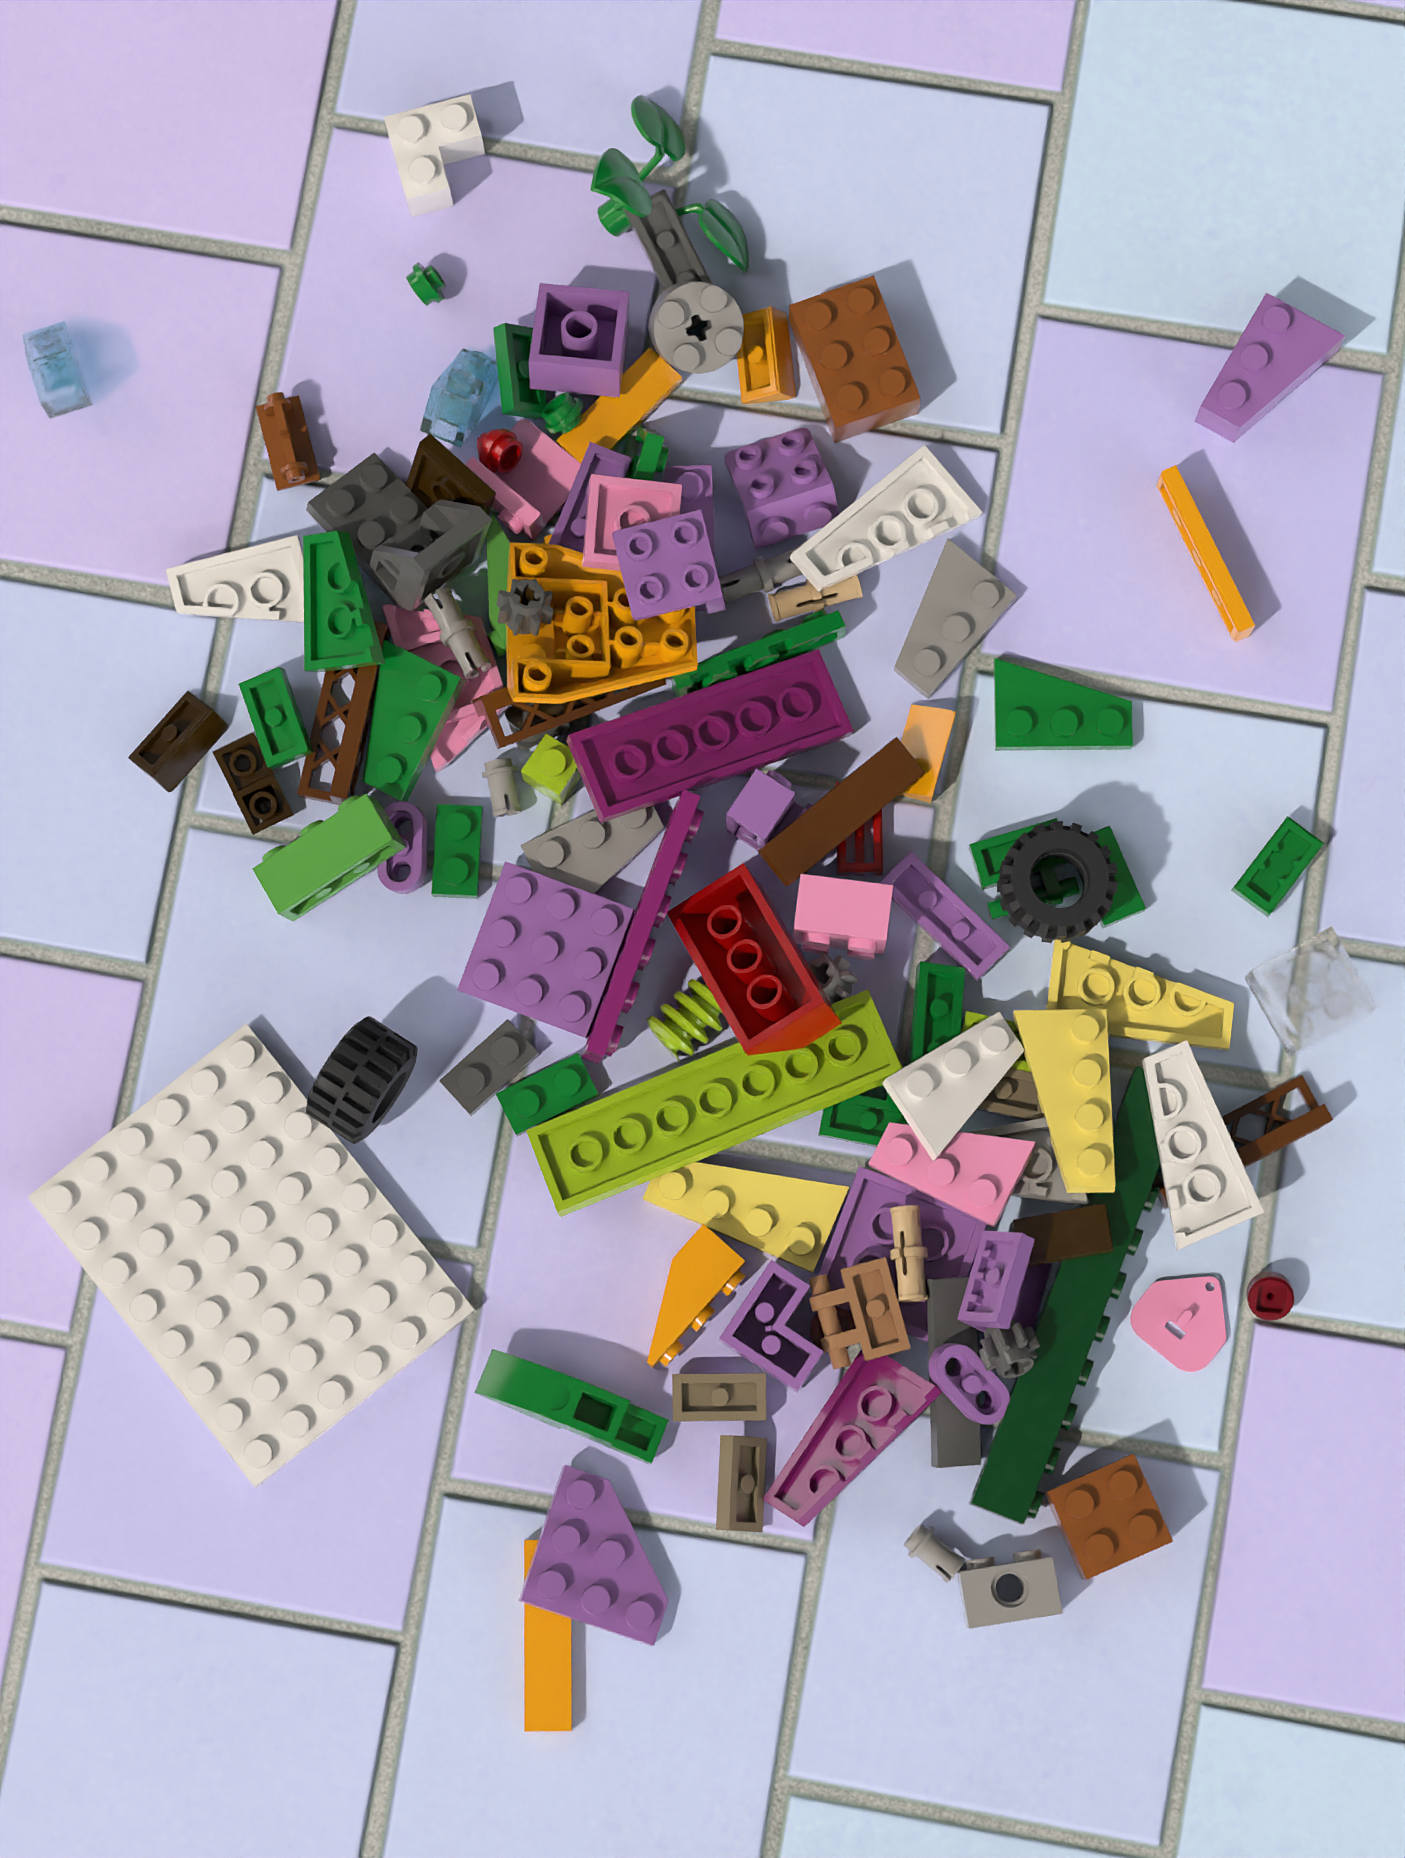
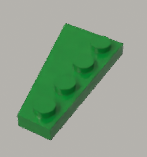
(775, 647)

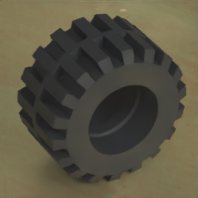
(1082, 852)
(361, 1080)

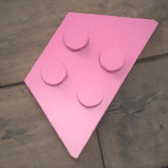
(420, 635)

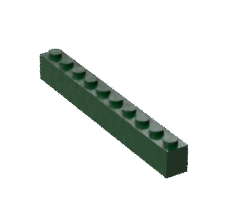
(1070, 1324)

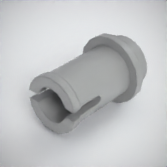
(502, 787)
(934, 1552)

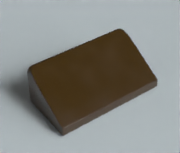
(179, 741)

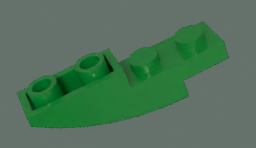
(571, 1405)

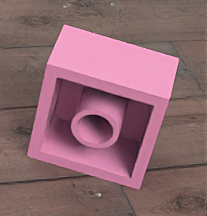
(842, 916)

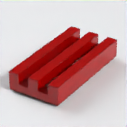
(860, 866)

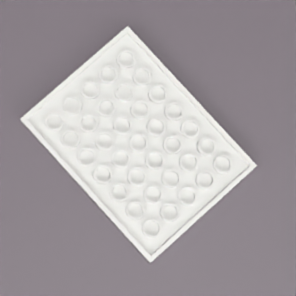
(251, 1255)

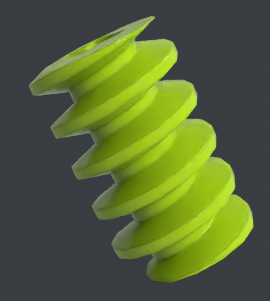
(688, 1020)

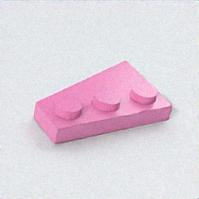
(969, 1174)

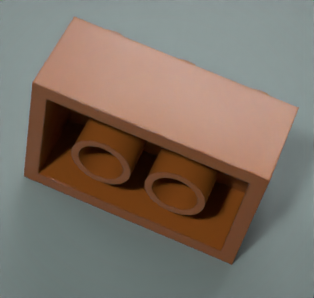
(854, 359)

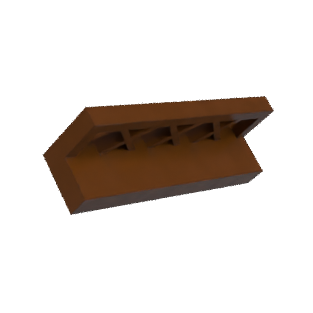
(501, 698)
(355, 733)
(1271, 1140)

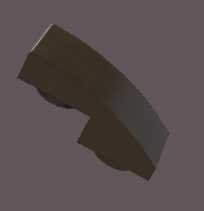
(252, 783)

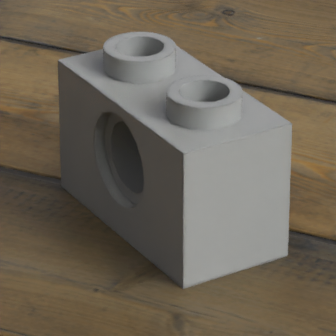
(1037, 1598)

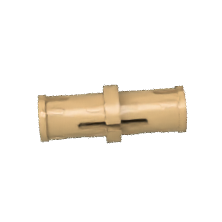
(807, 598)
(908, 1253)

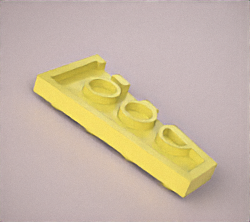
(1137, 1000)
(1074, 1091)
(759, 1209)

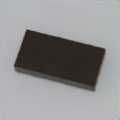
(1067, 1234)

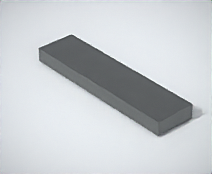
(953, 1436)

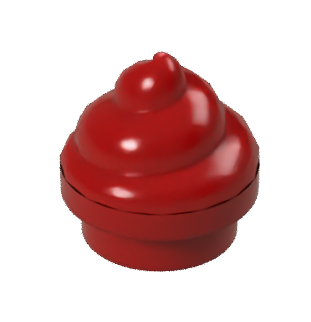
(499, 450)

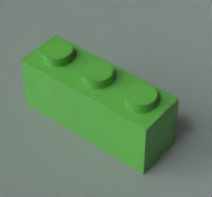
(328, 856)

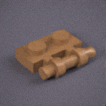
(873, 1309)

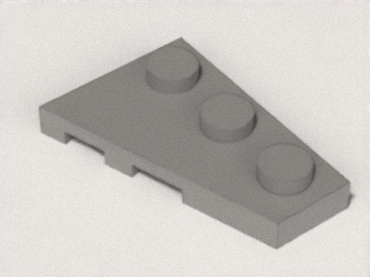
(951, 619)
(590, 851)
(1042, 1174)

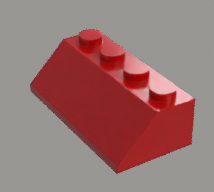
(753, 965)

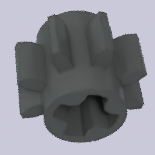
(525, 607)
(1009, 1350)

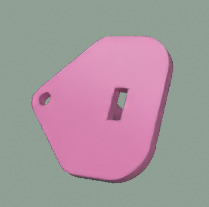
(1192, 1310)

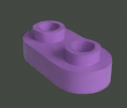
(414, 854)
(967, 1381)

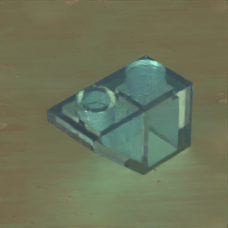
(55, 370)
(460, 397)

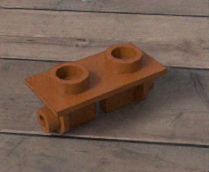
(287, 441)

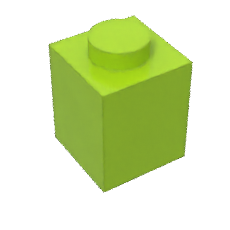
(551, 770)

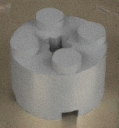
(718, 339)

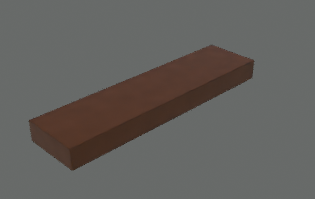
(841, 811)

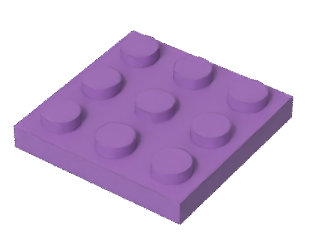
(546, 949)
(867, 1235)

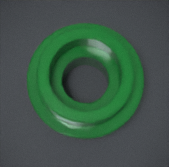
(426, 283)
(563, 413)

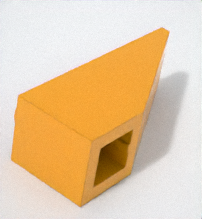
(693, 1282)

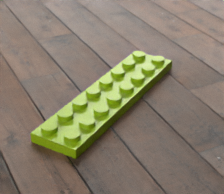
(708, 1108)

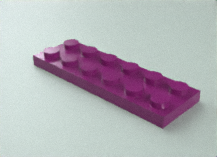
(709, 735)
(649, 912)

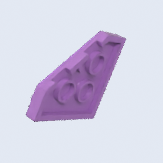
(593, 1562)

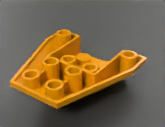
(592, 634)

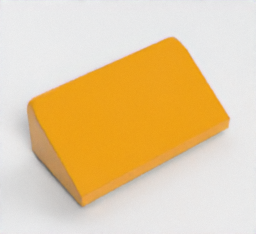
(765, 358)
(926, 740)

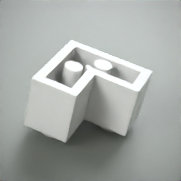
(428, 140)

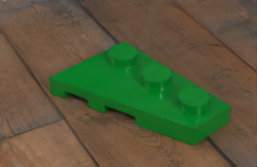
(407, 719)

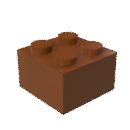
(1108, 1517)

